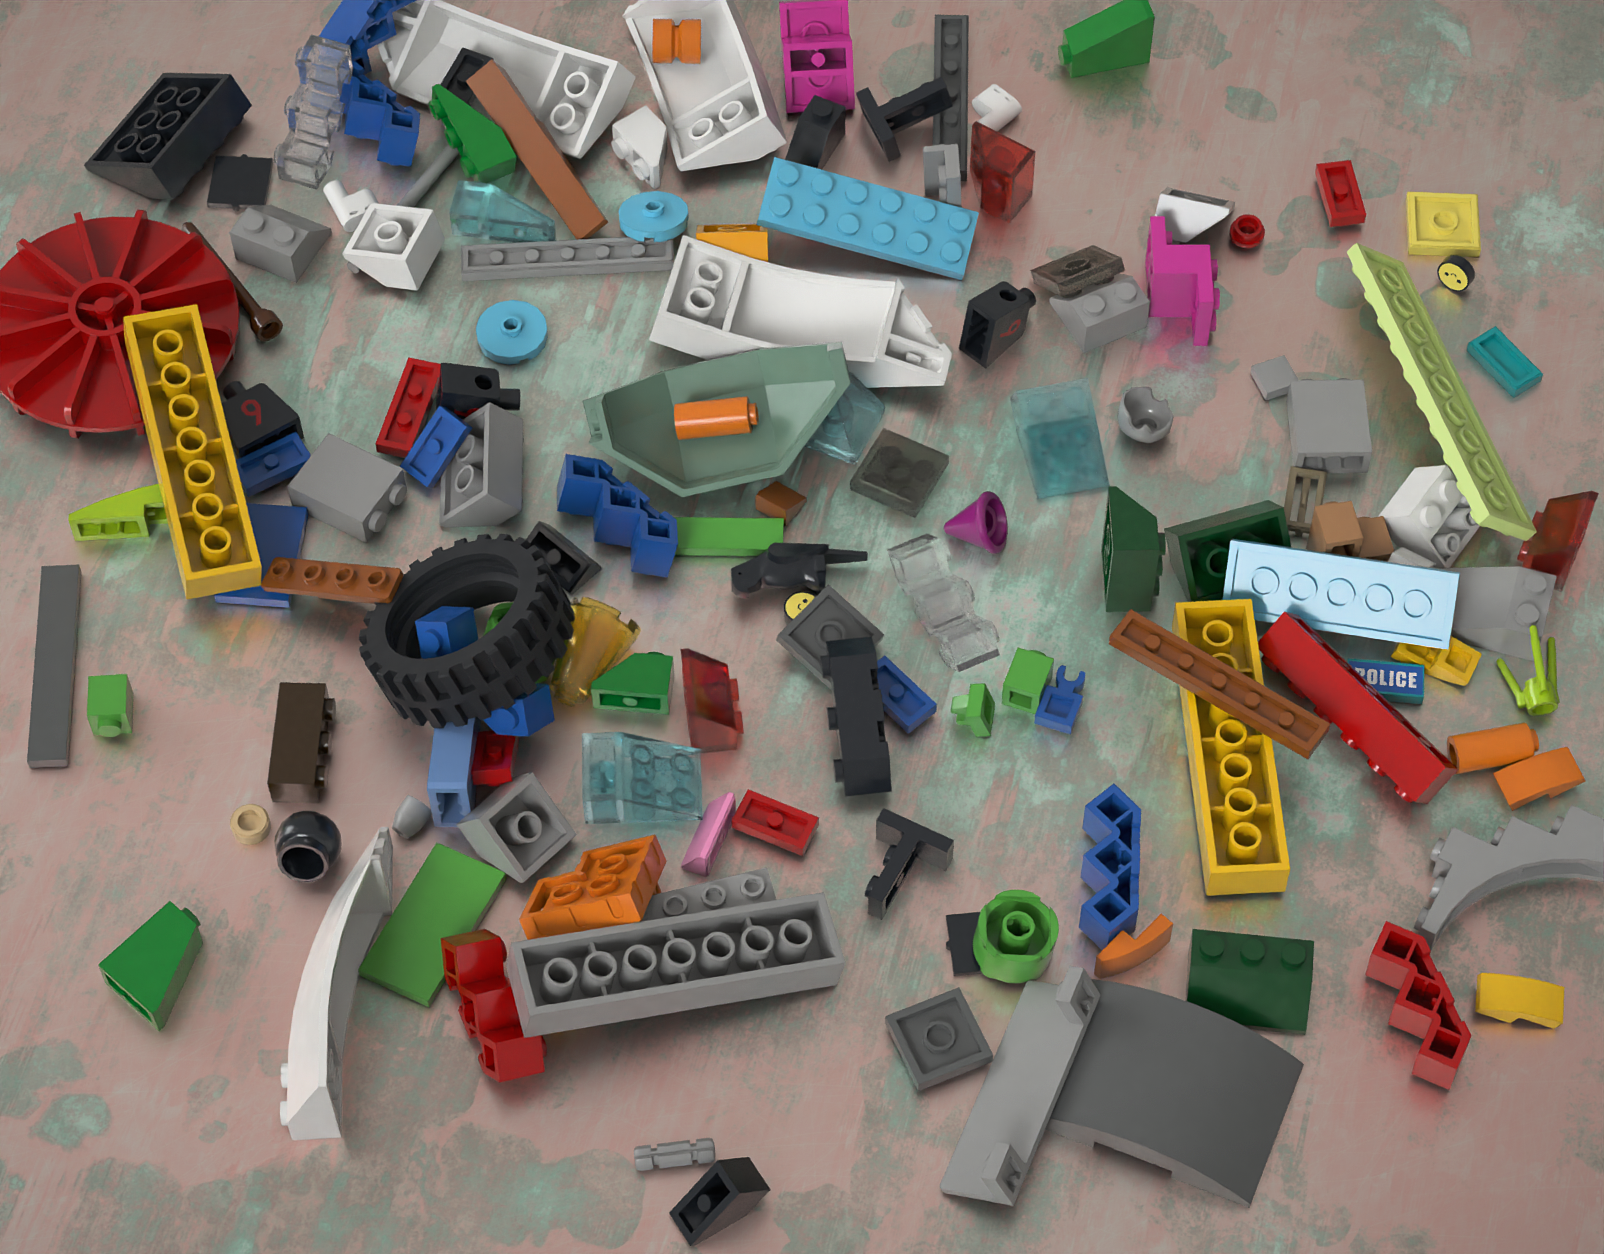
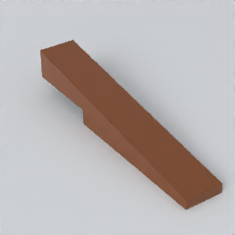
(537, 150)

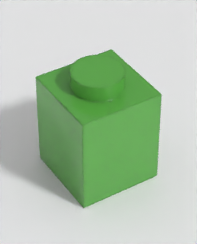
(1027, 680)
(110, 705)

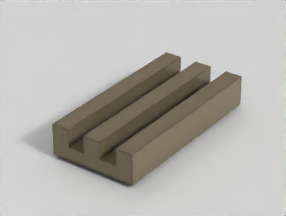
(1299, 526)

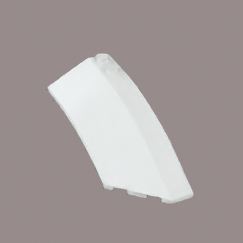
(564, 86)
(714, 108)
(737, 304)
(328, 992)

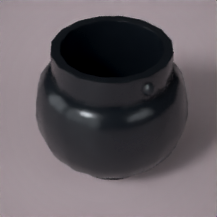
(307, 846)

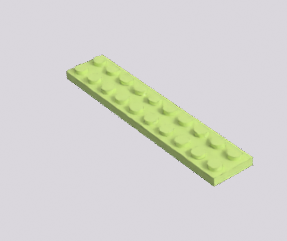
(1441, 393)

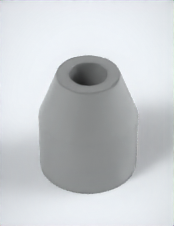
(410, 817)

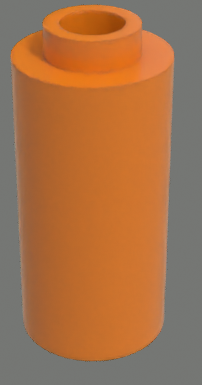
(715, 418)
(1492, 747)

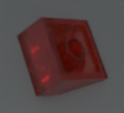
(1000, 172)
(1558, 535)
(709, 703)

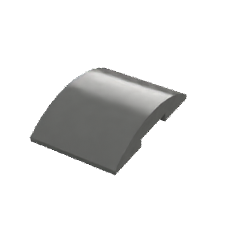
(1177, 1090)

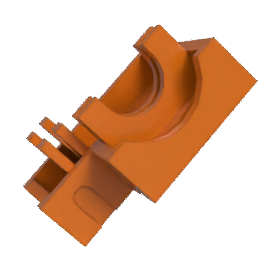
(604, 891)

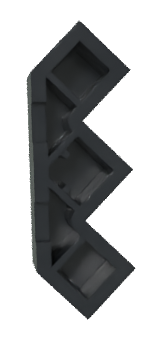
(857, 716)

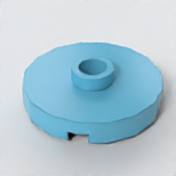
(653, 216)
(507, 345)

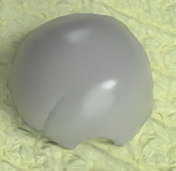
(1144, 416)

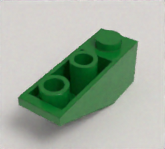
(480, 142)

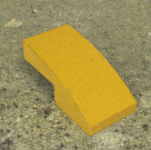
(1450, 665)
(1519, 997)

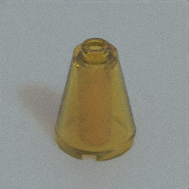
(595, 648)

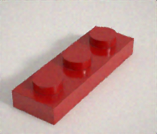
(409, 407)

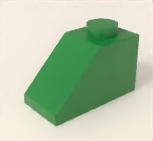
(636, 685)

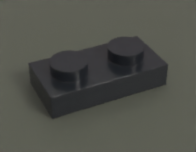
(463, 67)

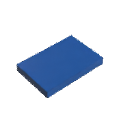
(277, 533)

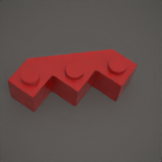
(1423, 1003)
(488, 1006)

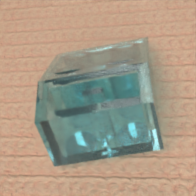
(1060, 438)
(639, 779)

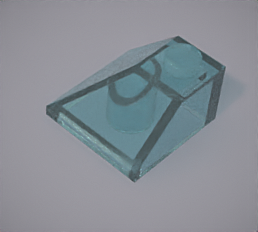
(849, 423)

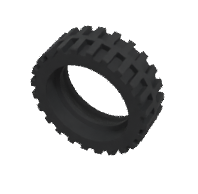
(493, 667)

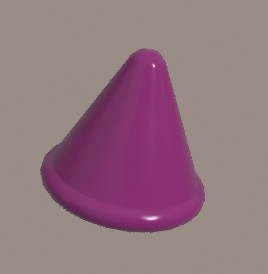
(981, 523)

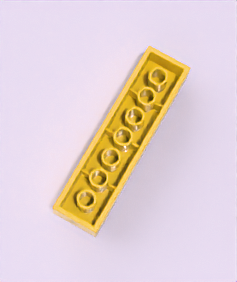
(192, 452)
(1231, 762)

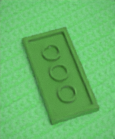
(442, 901)

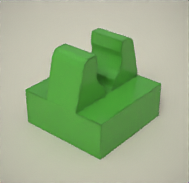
(975, 709)

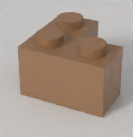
(1340, 532)

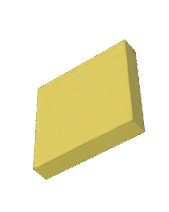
(1443, 224)

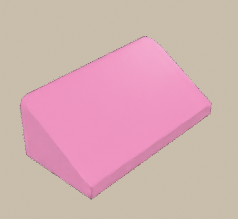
(710, 835)

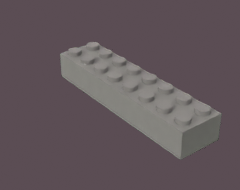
(674, 964)

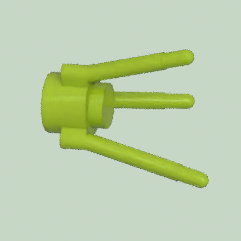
(1540, 693)

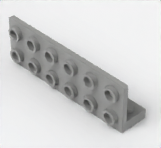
(1021, 1089)

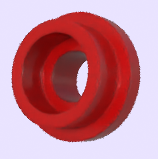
(1247, 224)

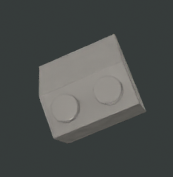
(277, 240)
(1103, 312)
(517, 827)

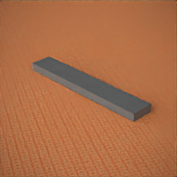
(952, 65)
(54, 666)

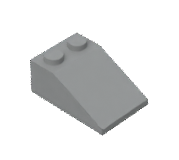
(1500, 606)

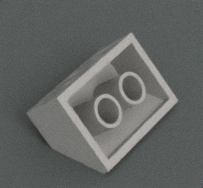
(486, 472)

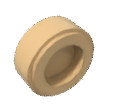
(250, 824)

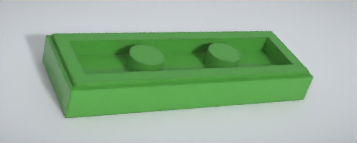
(727, 535)

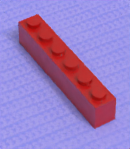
(1355, 708)

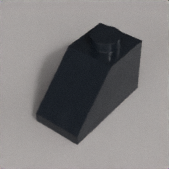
(817, 133)
(719, 1199)

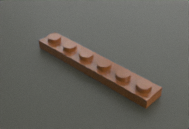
(1219, 684)

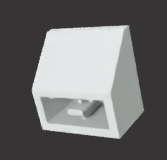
(1430, 516)

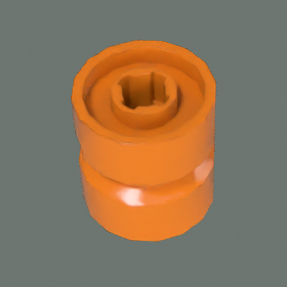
(676, 41)

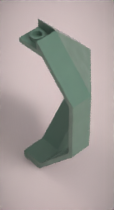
(792, 393)

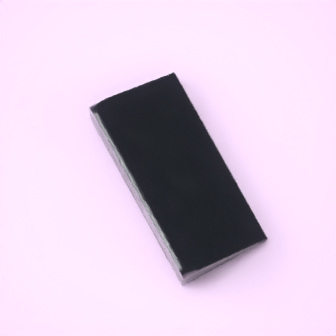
(565, 559)

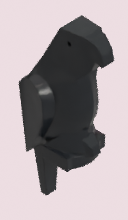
(789, 567)

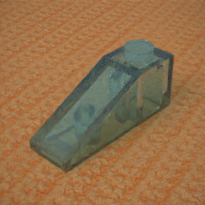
(493, 214)

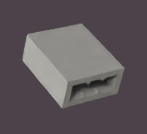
(1329, 425)
(348, 488)

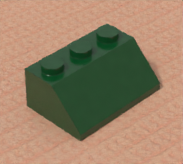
(1202, 546)
(1130, 554)
(1252, 979)

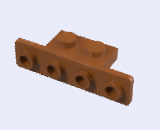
(332, 580)

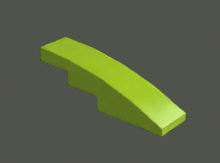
(120, 515)

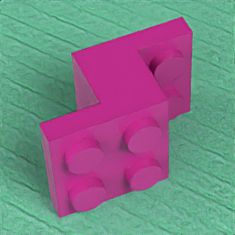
(816, 52)
(1181, 281)

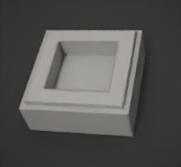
(1273, 377)

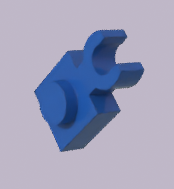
(1061, 703)

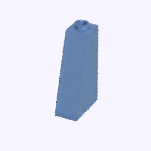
(450, 776)

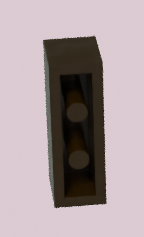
(300, 742)

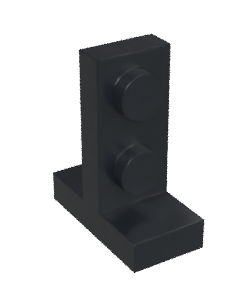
(902, 112)
(907, 844)

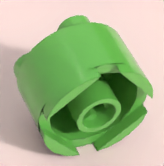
(1015, 937)

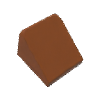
(779, 502)

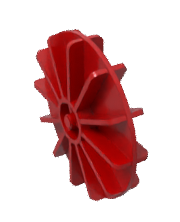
(67, 307)

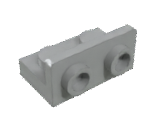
(942, 173)

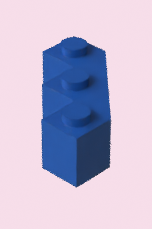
(363, 26)
(377, 115)
(619, 513)
(455, 628)
(1111, 866)

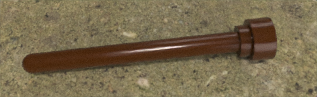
(263, 322)

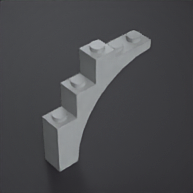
(1520, 853)

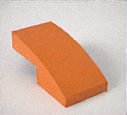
(1539, 775)
(1126, 953)

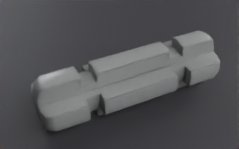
(674, 1154)

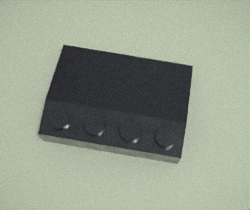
(171, 133)

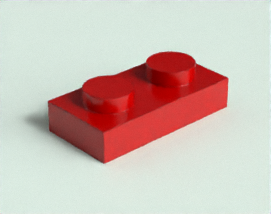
(1340, 193)
(494, 758)
(775, 822)

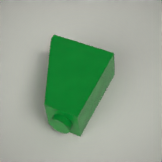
(1109, 39)
(155, 963)

